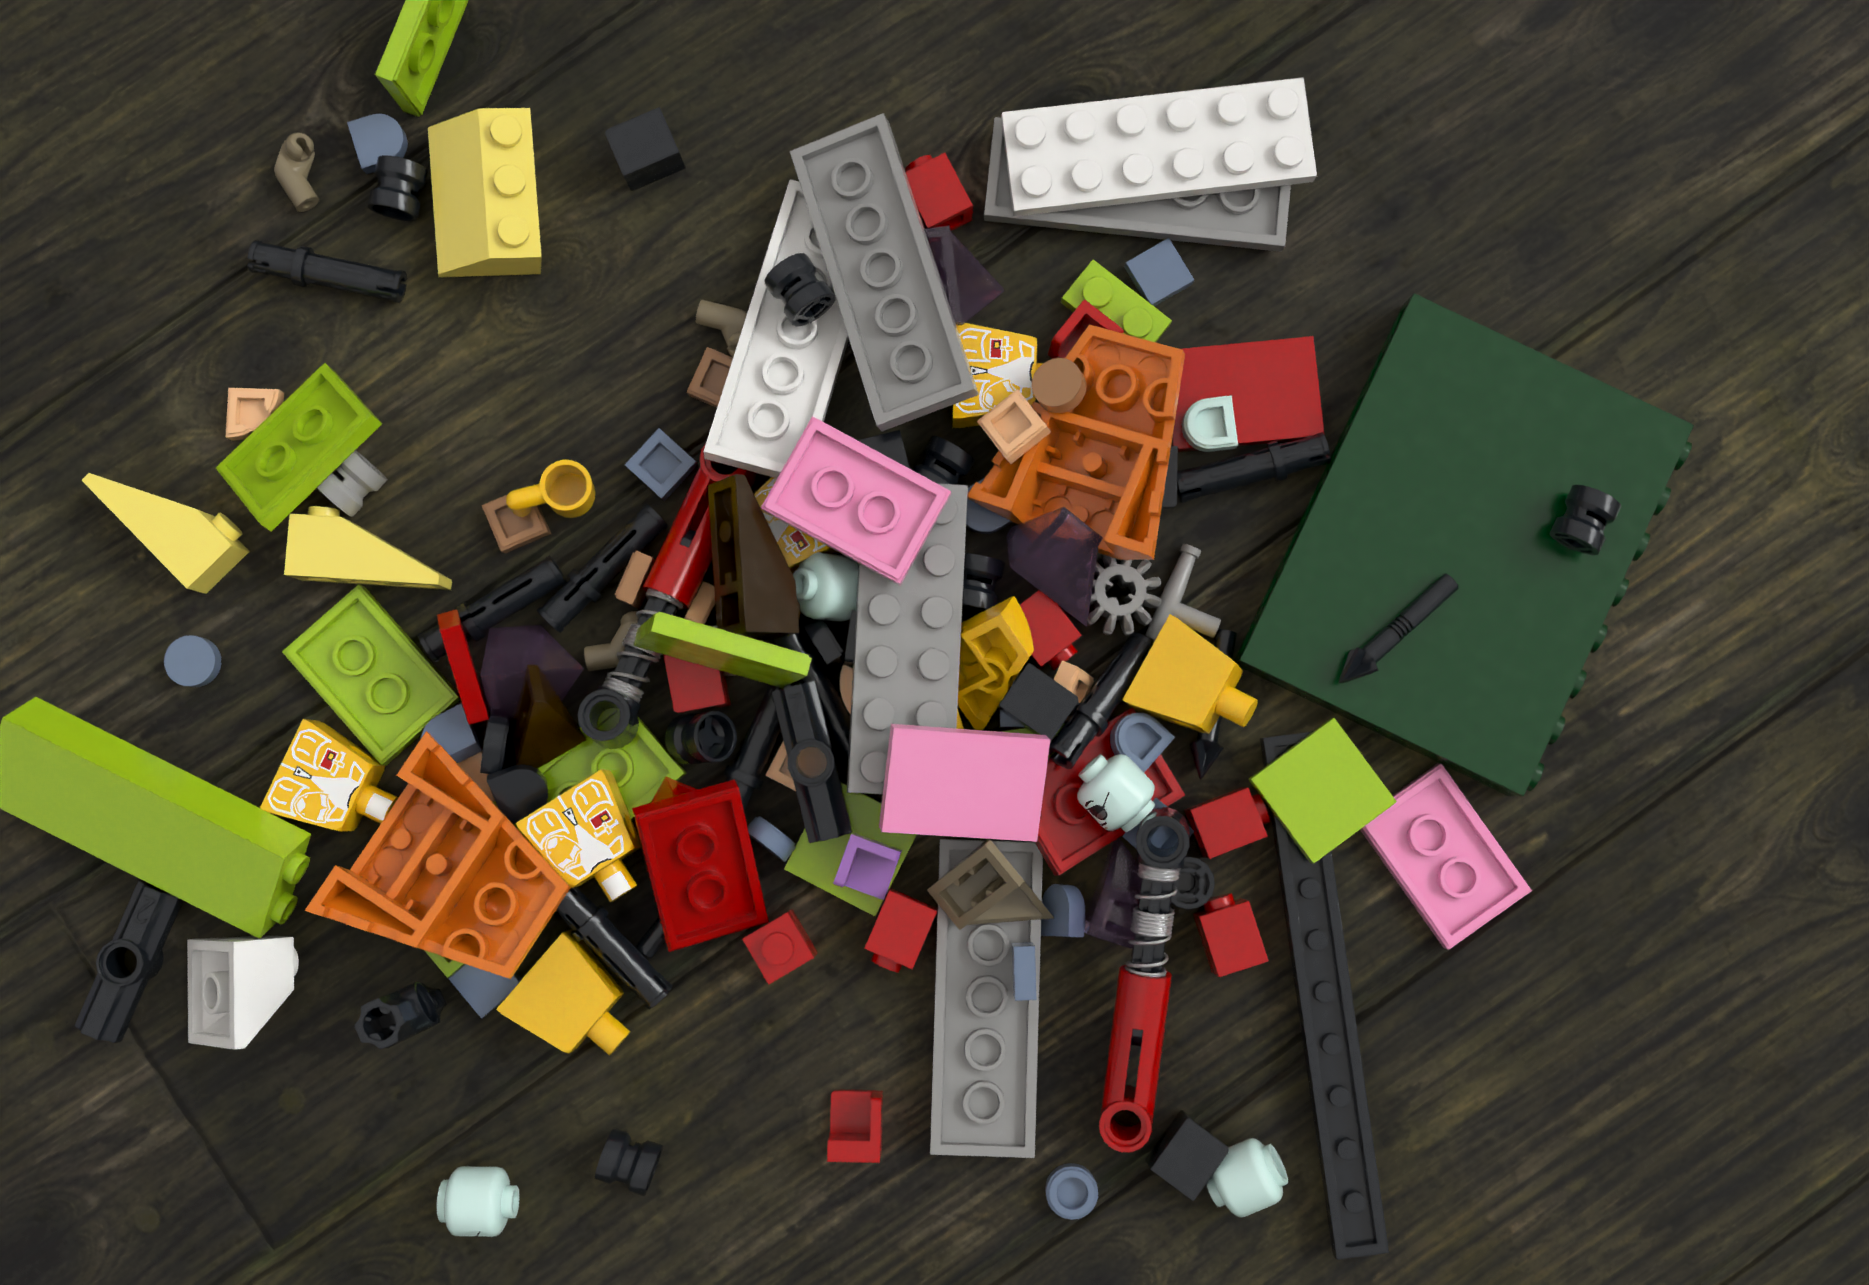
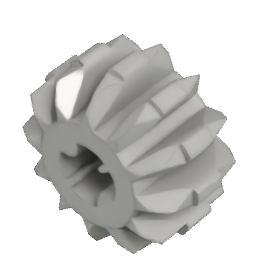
(1126, 577)

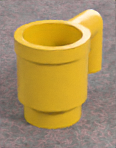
(563, 486)

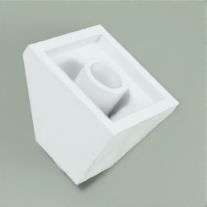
(236, 986)

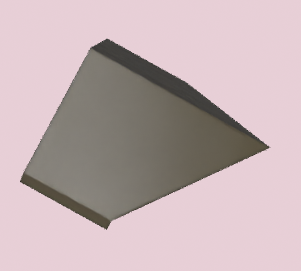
(986, 891)

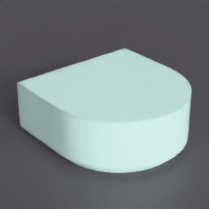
(1211, 425)

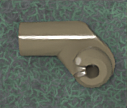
(293, 170)
(724, 318)
(605, 655)

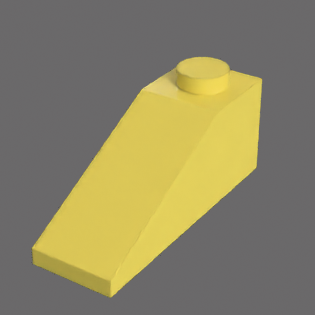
(185, 540)
(339, 551)

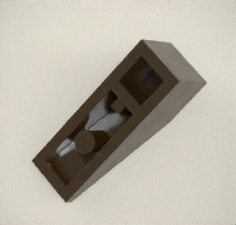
(750, 573)

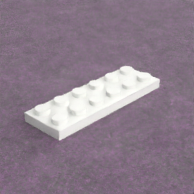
(1158, 147)
(778, 369)

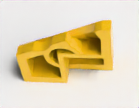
(991, 657)

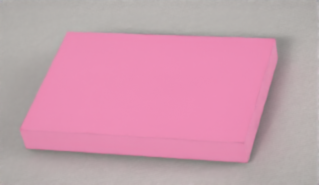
(856, 500)
(964, 783)
(1444, 857)

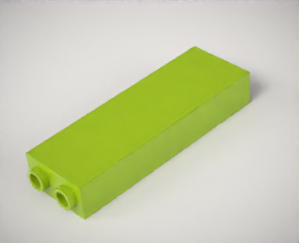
(150, 817)

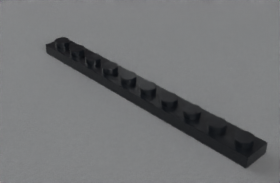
(1329, 1040)

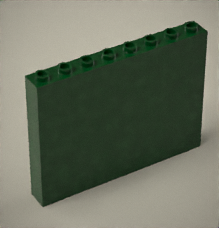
(1461, 473)

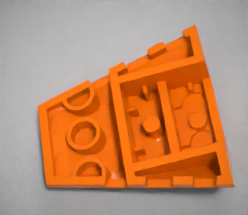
(1106, 453)
(447, 872)

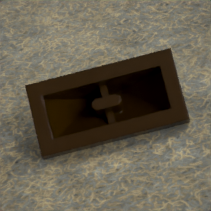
(541, 723)

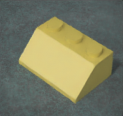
(485, 194)

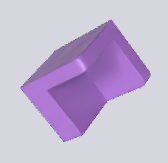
(867, 866)

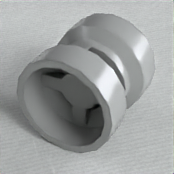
(352, 483)

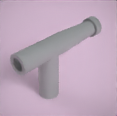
(1173, 595)

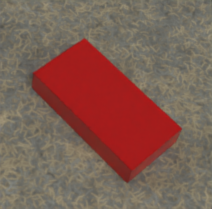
(462, 666)

